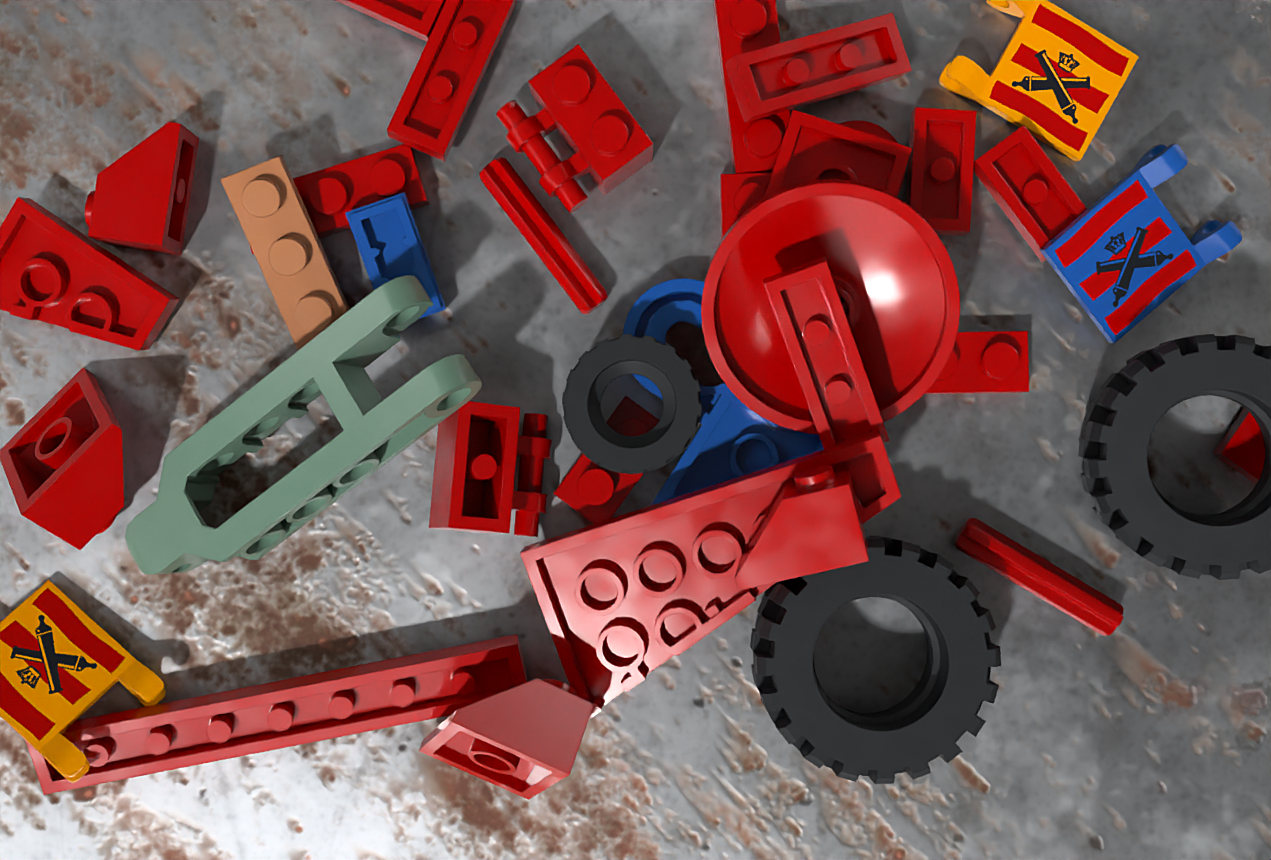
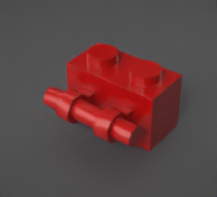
(590, 122)
(478, 470)

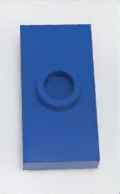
(394, 246)

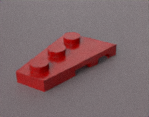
(75, 283)

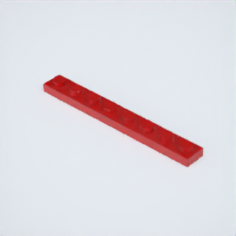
(287, 712)

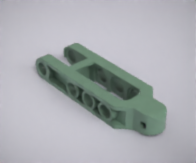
(172, 533)

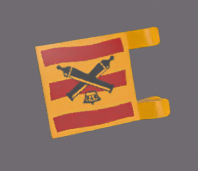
(1050, 76)
(56, 669)

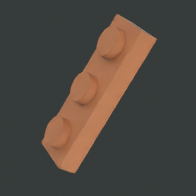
(286, 248)

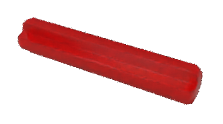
(543, 235)
(1039, 576)

